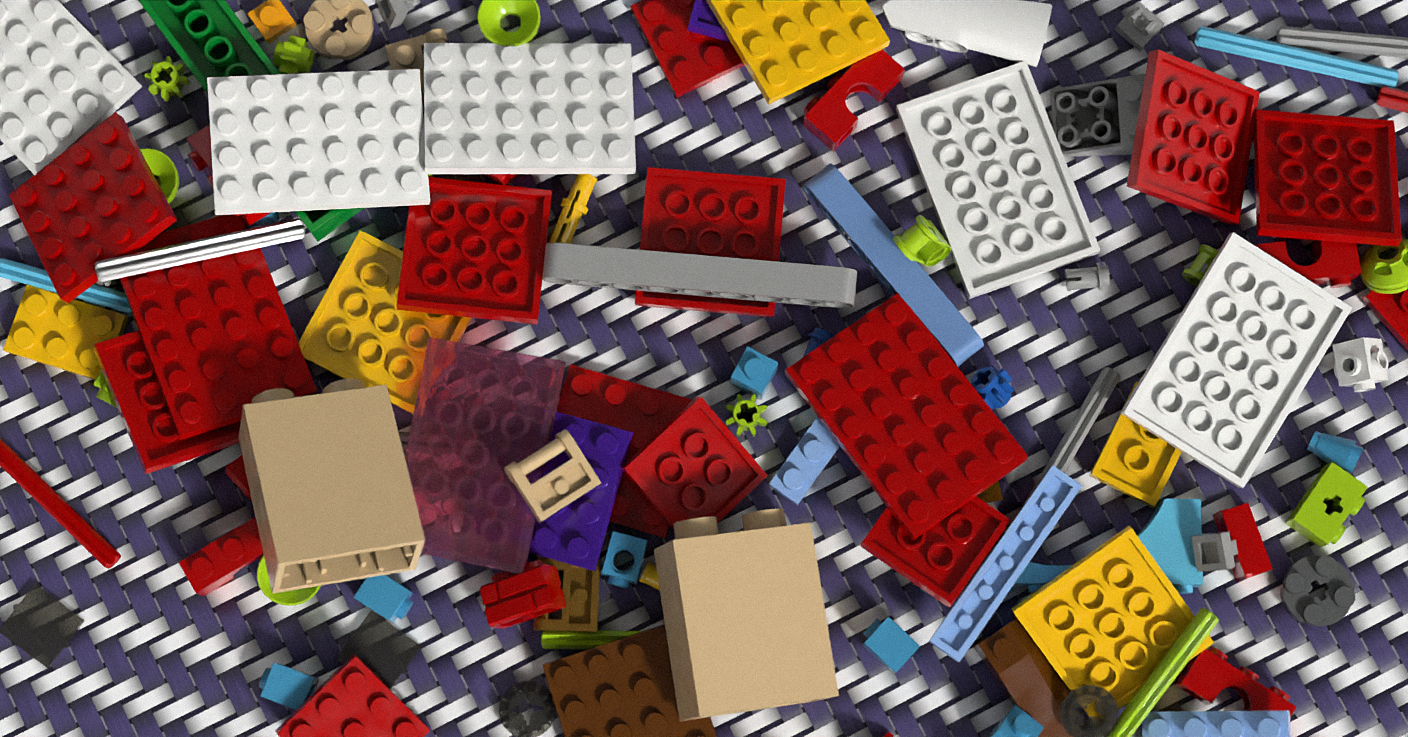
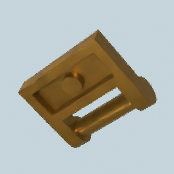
(581, 599)

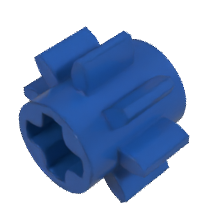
(993, 386)

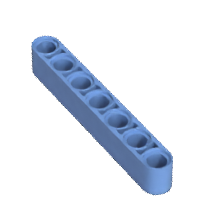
(876, 247)

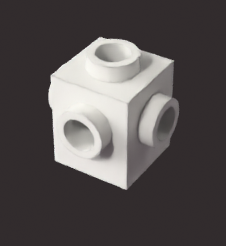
(1360, 363)

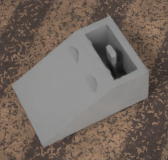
(1097, 116)

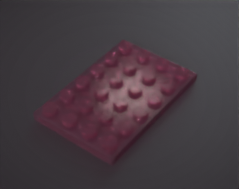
(468, 423)

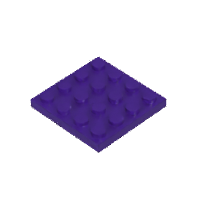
(579, 528)

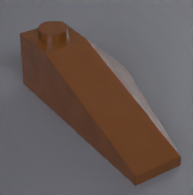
(1026, 676)

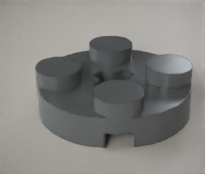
(1312, 611)

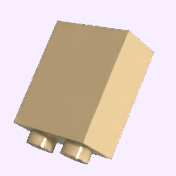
(329, 485)
(744, 616)

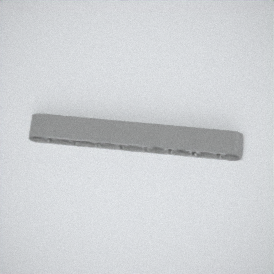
(700, 275)

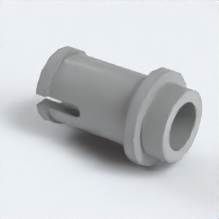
(1089, 277)

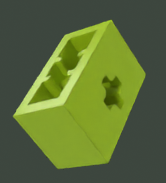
(1310, 515)

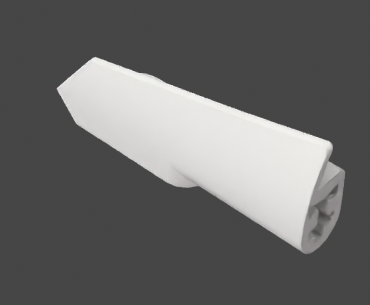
(994, 27)

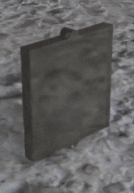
(41, 626)
(381, 648)

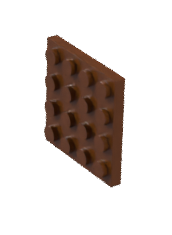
(621, 690)

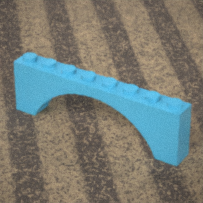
(1164, 536)

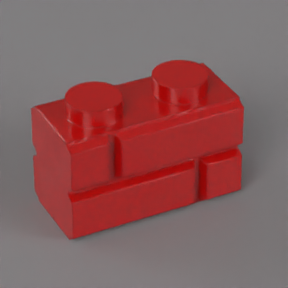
(522, 595)

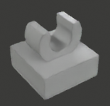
(395, 11)
(1139, 26)
(1214, 551)

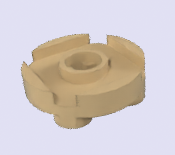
(339, 45)

